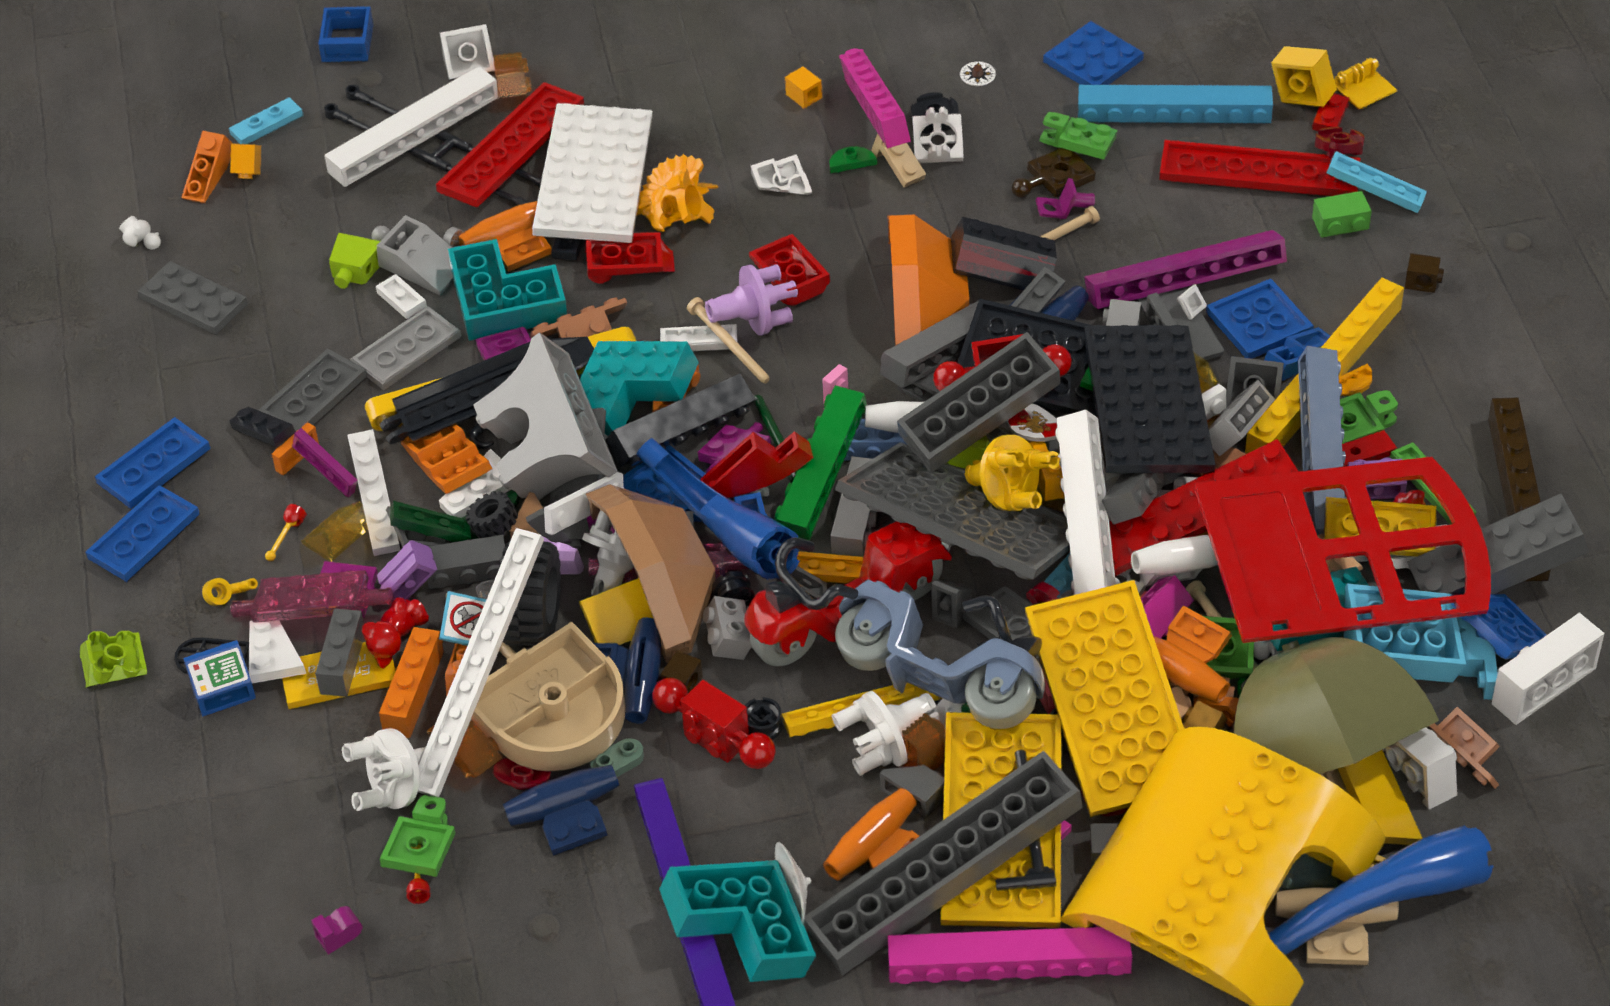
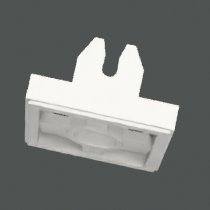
(942, 152)

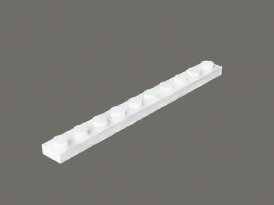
(478, 661)

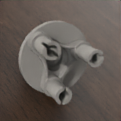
(611, 556)

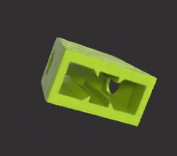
(353, 260)

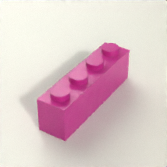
(1164, 602)

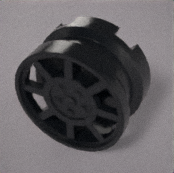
(734, 586)
(764, 717)

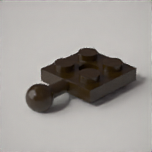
(1048, 171)

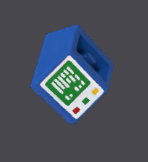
(219, 678)

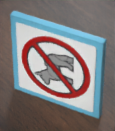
(460, 617)

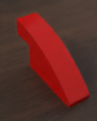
(757, 464)

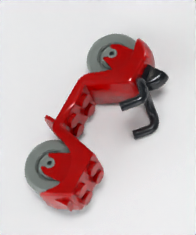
(787, 618)

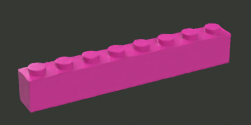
(875, 98)
(1007, 955)

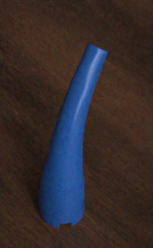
(744, 532)
(1422, 869)

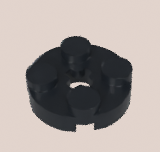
(936, 101)

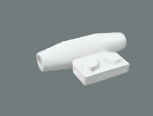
(885, 415)
(1174, 557)

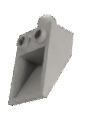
(414, 254)

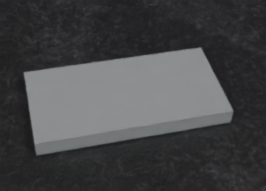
(406, 347)

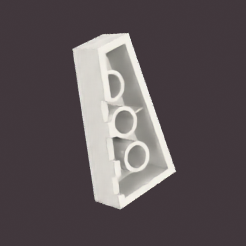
(1427, 765)

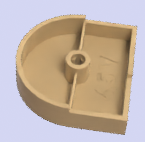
(553, 703)

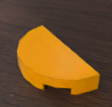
(1356, 380)

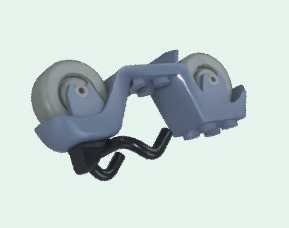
(994, 679)

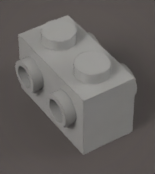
(727, 628)

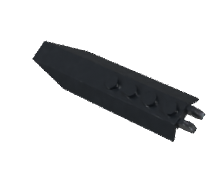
(454, 396)

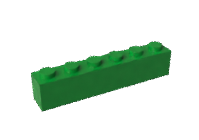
(829, 447)

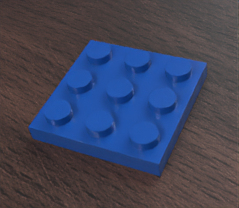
(1093, 56)
(1258, 318)
(1505, 627)

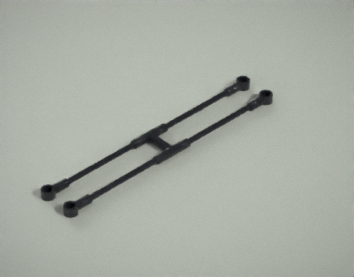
(353, 93)

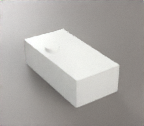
(1547, 668)

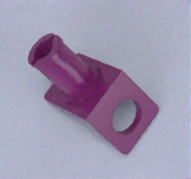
(1067, 200)

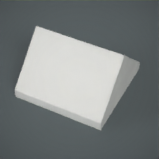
(466, 50)

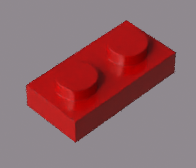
(1331, 113)

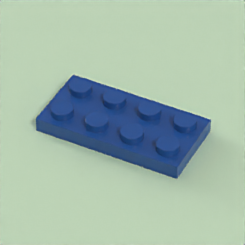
(152, 462)
(142, 533)

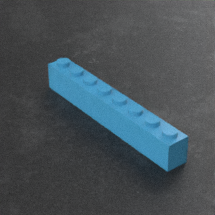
(1175, 103)

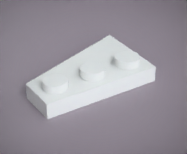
(458, 501)
(272, 653)

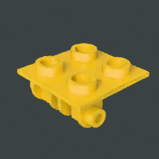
(1363, 84)

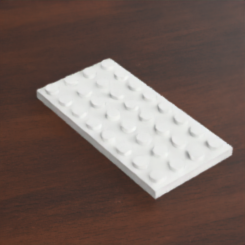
(593, 173)

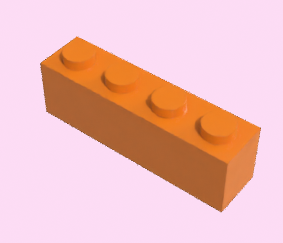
(412, 681)

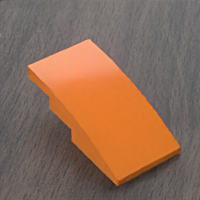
(448, 458)

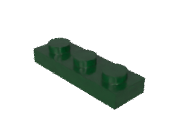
(429, 522)

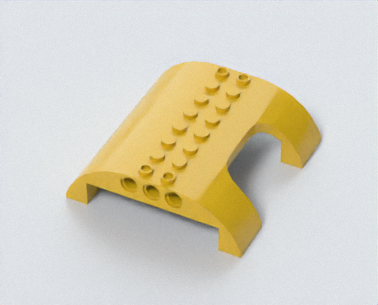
(1209, 854)

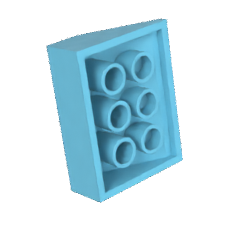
(1424, 648)

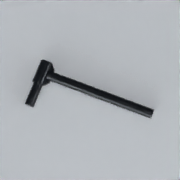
(1038, 875)

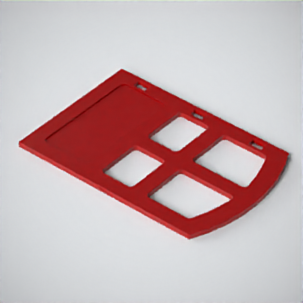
(1279, 566)

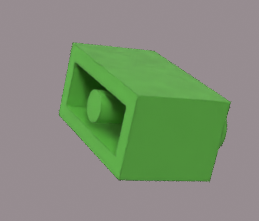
(1341, 214)

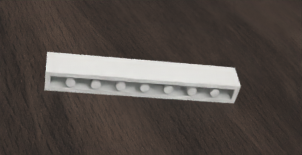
(411, 126)
(1083, 507)

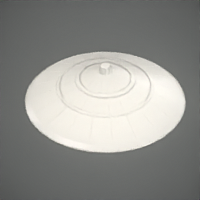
(794, 878)

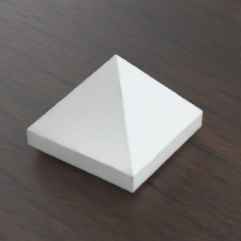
(1192, 302)

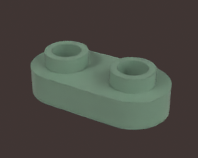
(620, 758)

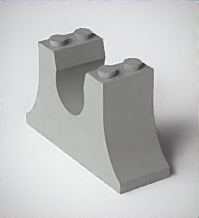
(553, 415)

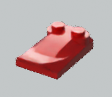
(643, 255)
(795, 264)

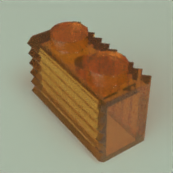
(925, 742)

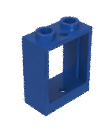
(349, 47)

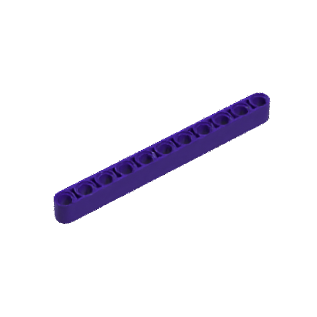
(669, 852)

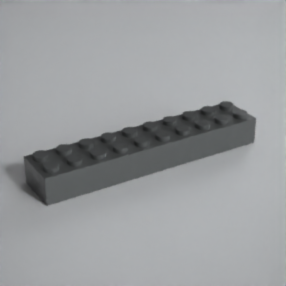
(943, 862)

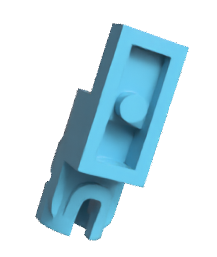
(1479, 659)

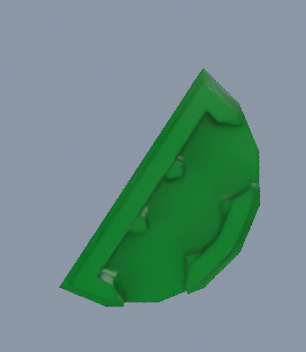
(851, 158)

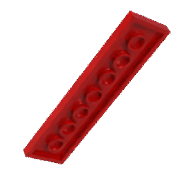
(506, 146)
(1250, 168)
(1178, 511)

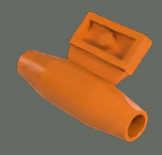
(514, 236)
(1188, 647)
(873, 836)

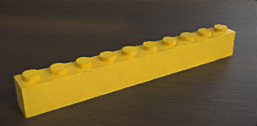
(1350, 341)

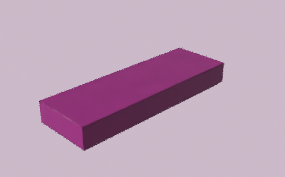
(324, 463)

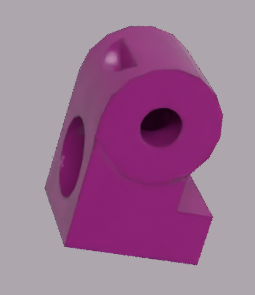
(336, 928)

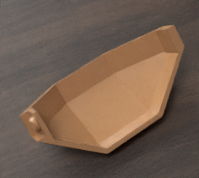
(667, 559)

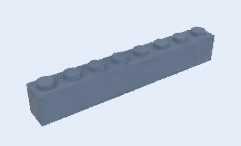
(1320, 422)

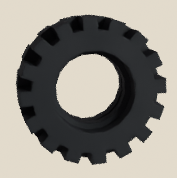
(491, 515)

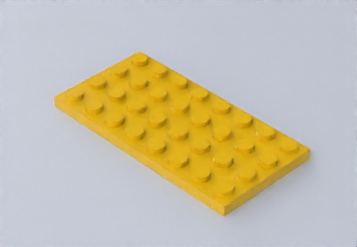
(1106, 690)
(973, 763)

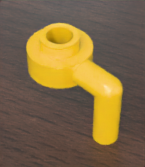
(225, 590)

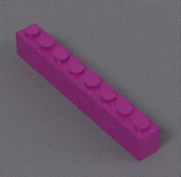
(1186, 268)

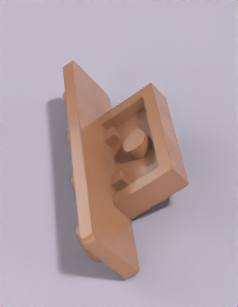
(588, 323)
(1469, 742)

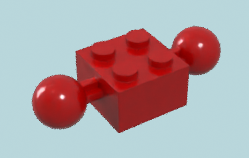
(951, 371)
(714, 722)

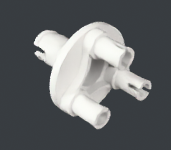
(885, 728)
(390, 769)

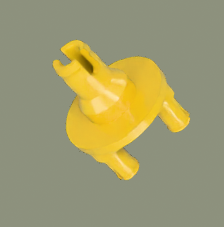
(1010, 473)

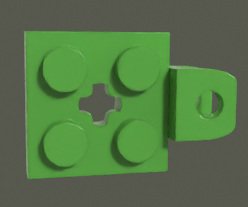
(1078, 135)
(1367, 414)
(426, 828)

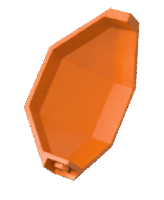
(922, 276)

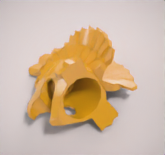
(675, 194)

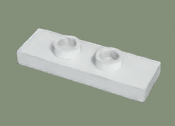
(698, 337)

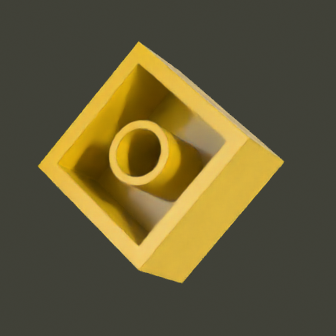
(1303, 76)

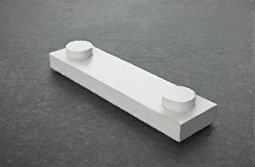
(575, 506)

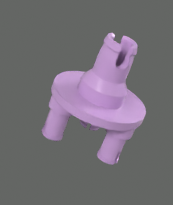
(753, 300)

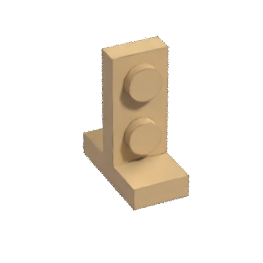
(901, 161)

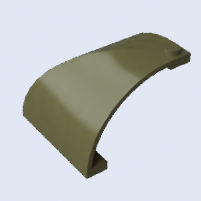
(1330, 703)

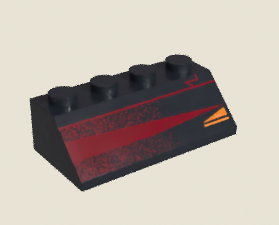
(1000, 253)

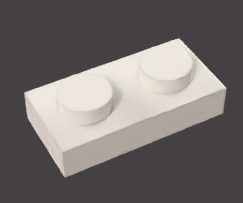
(401, 296)

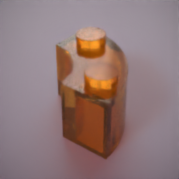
(510, 75)
(475, 752)

